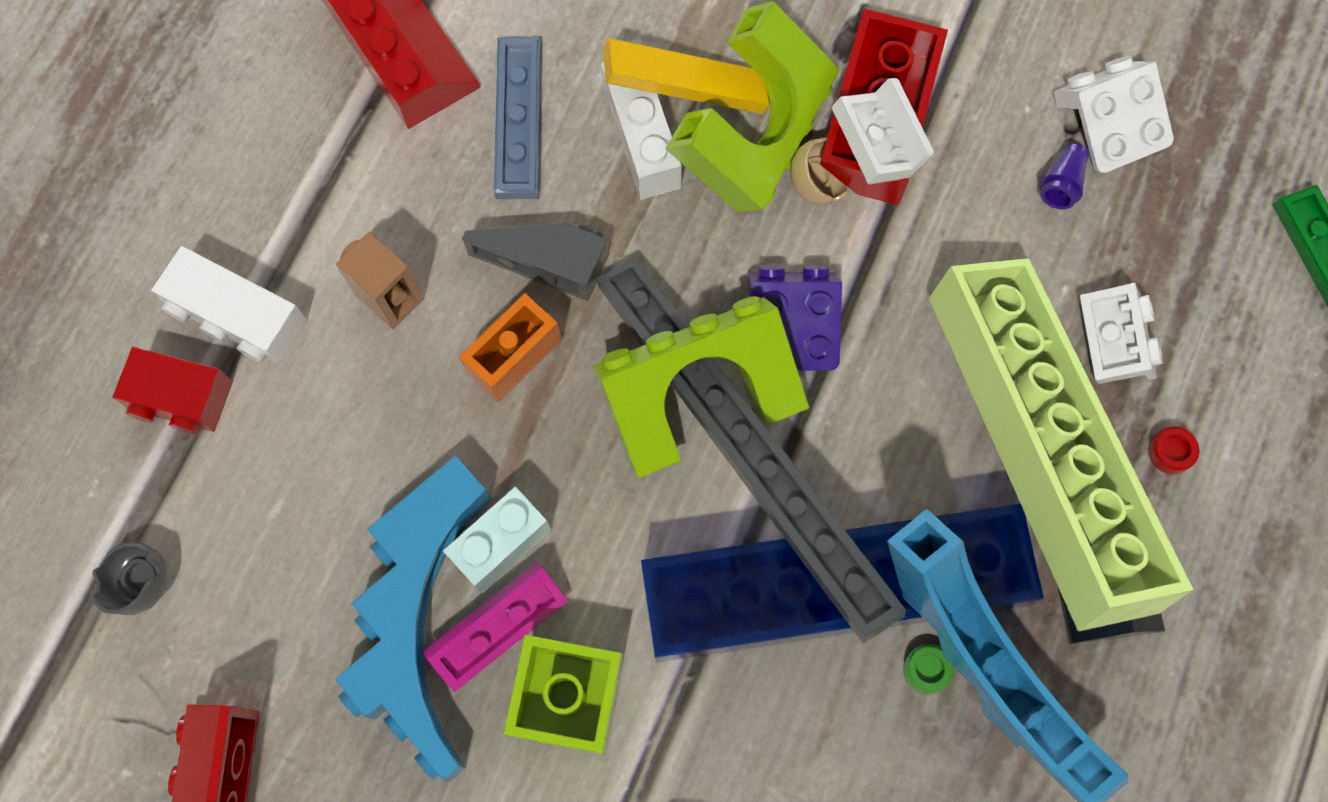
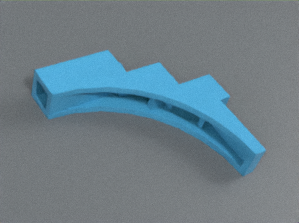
(396, 607)

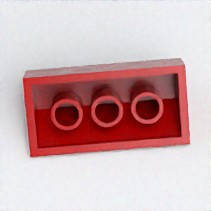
(884, 50)
(405, 55)
(214, 754)

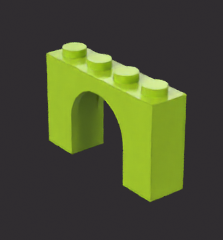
(797, 83)
(639, 378)

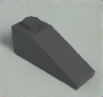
(549, 254)

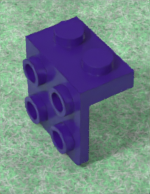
(808, 310)

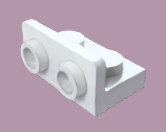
(1119, 333)

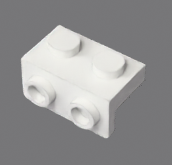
(883, 133)

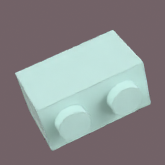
(498, 540)

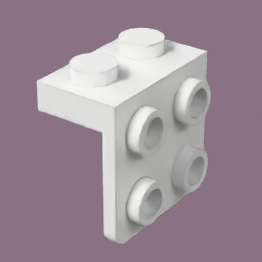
(1119, 112)

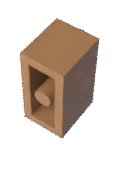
(380, 279)

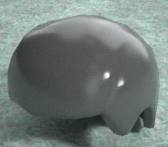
(129, 579)

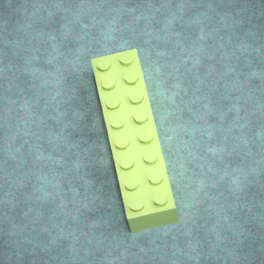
(1057, 445)

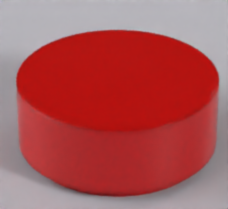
(1173, 450)

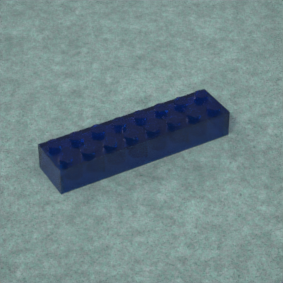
(769, 597)

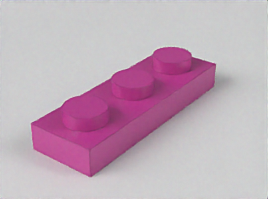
(495, 626)

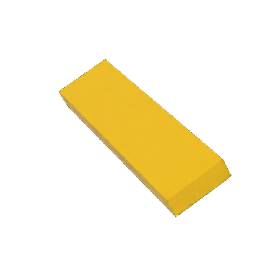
(684, 76)

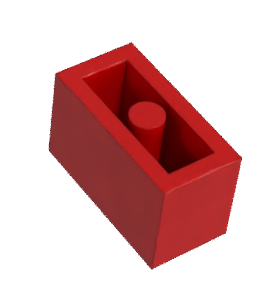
(172, 390)

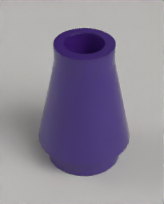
(1065, 179)

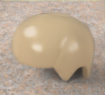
(811, 179)

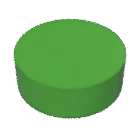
(927, 669)

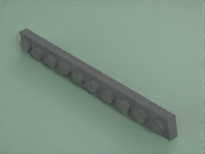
(760, 462)

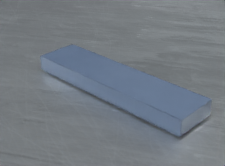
(517, 118)

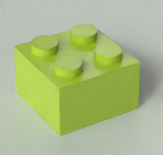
(564, 694)

